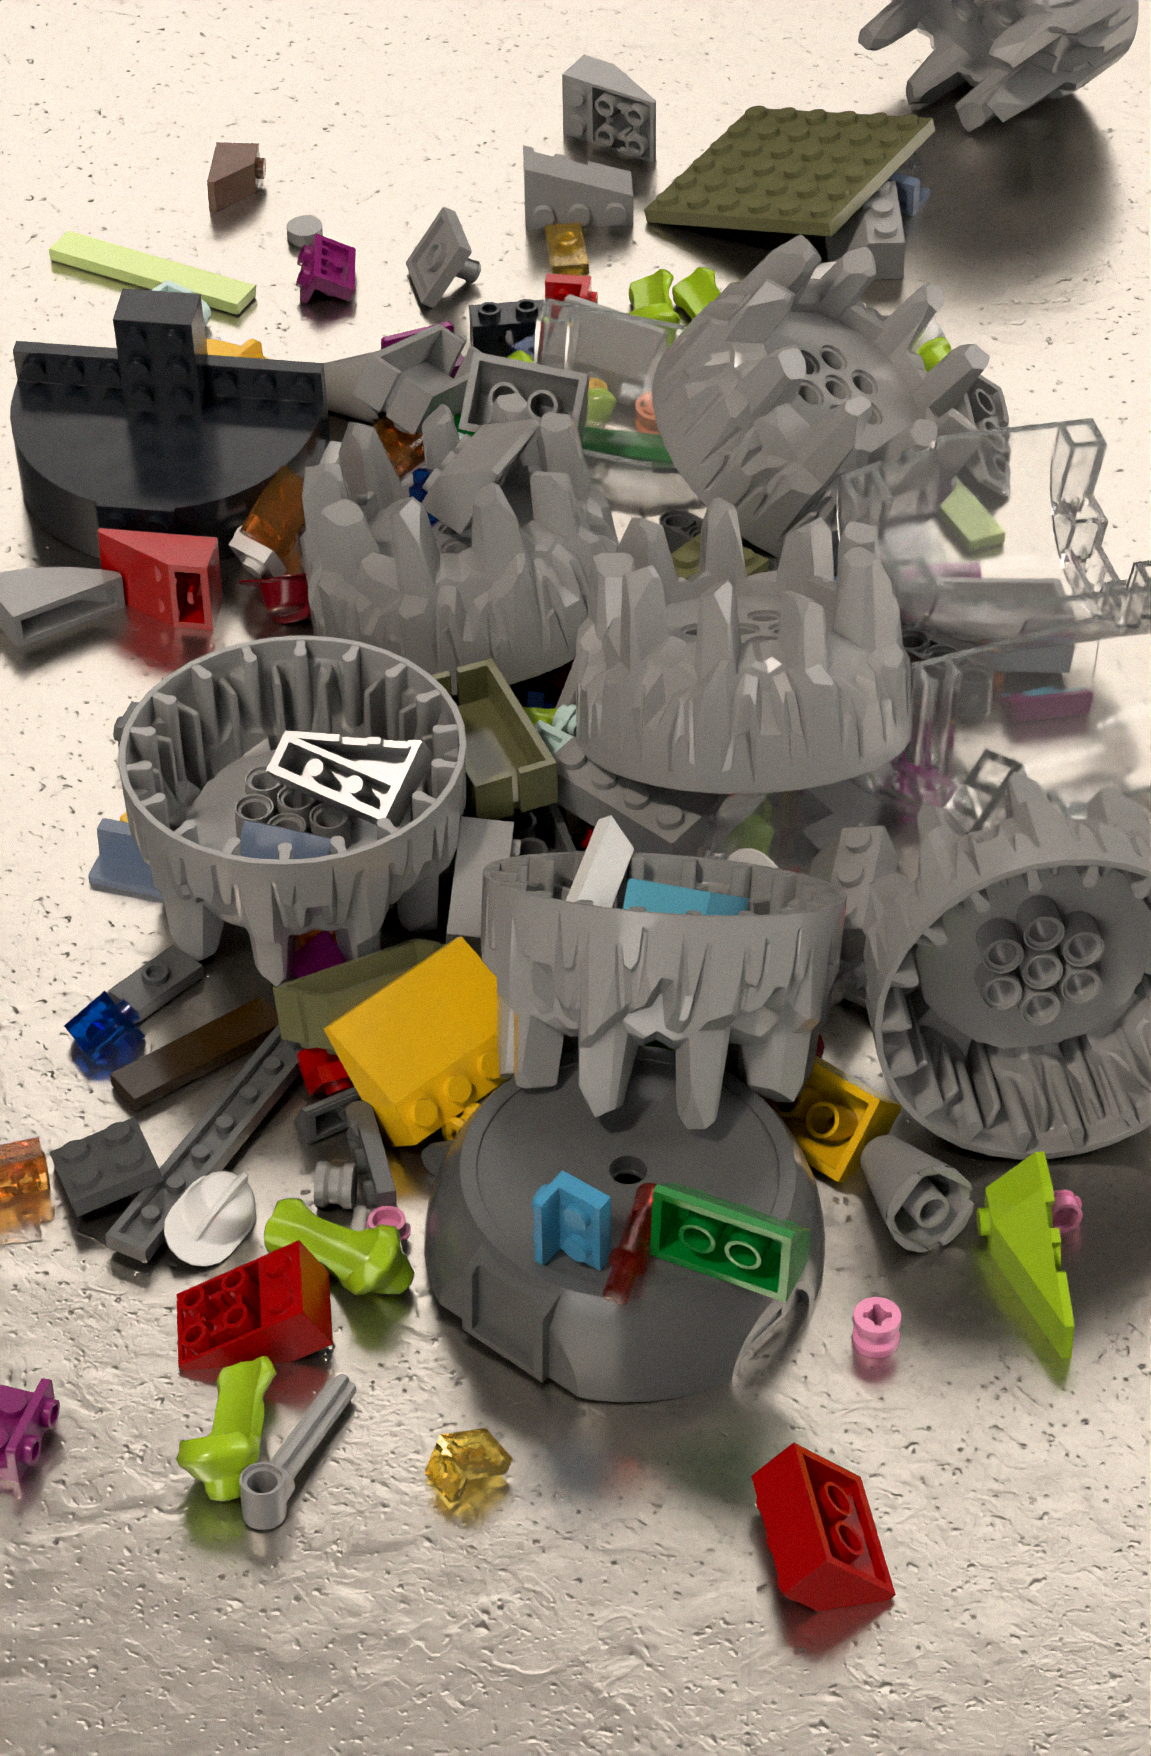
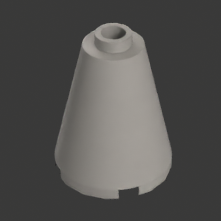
(340, 381)
(916, 1193)

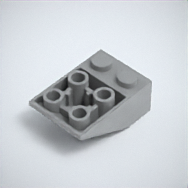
(608, 109)

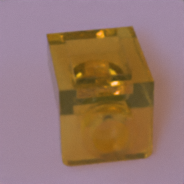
(463, 1458)

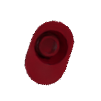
(284, 596)

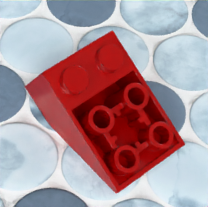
(166, 575)
(257, 1310)

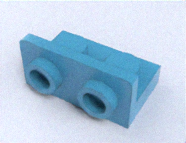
(572, 1219)

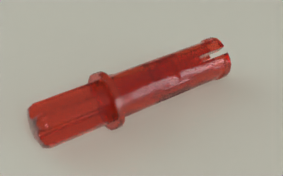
(629, 1257)

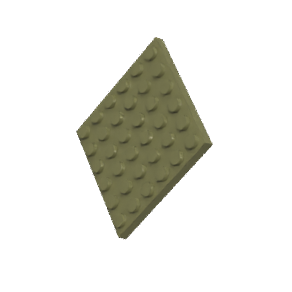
(790, 170)

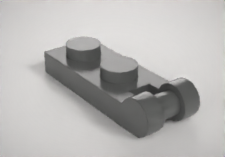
(369, 1155)

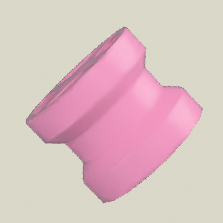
(876, 1327)

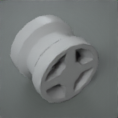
(335, 1185)

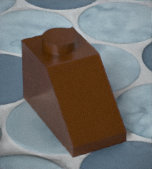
(234, 174)

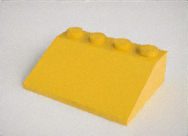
(423, 1044)

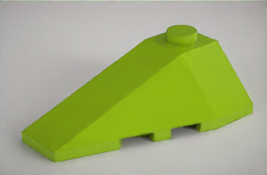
(1027, 1246)

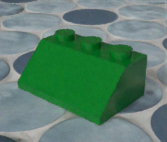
(727, 1240)

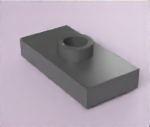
(158, 981)

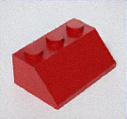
(821, 1532)

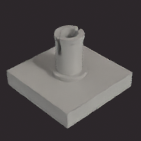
(441, 258)

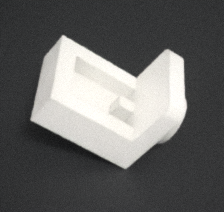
(256, 557)

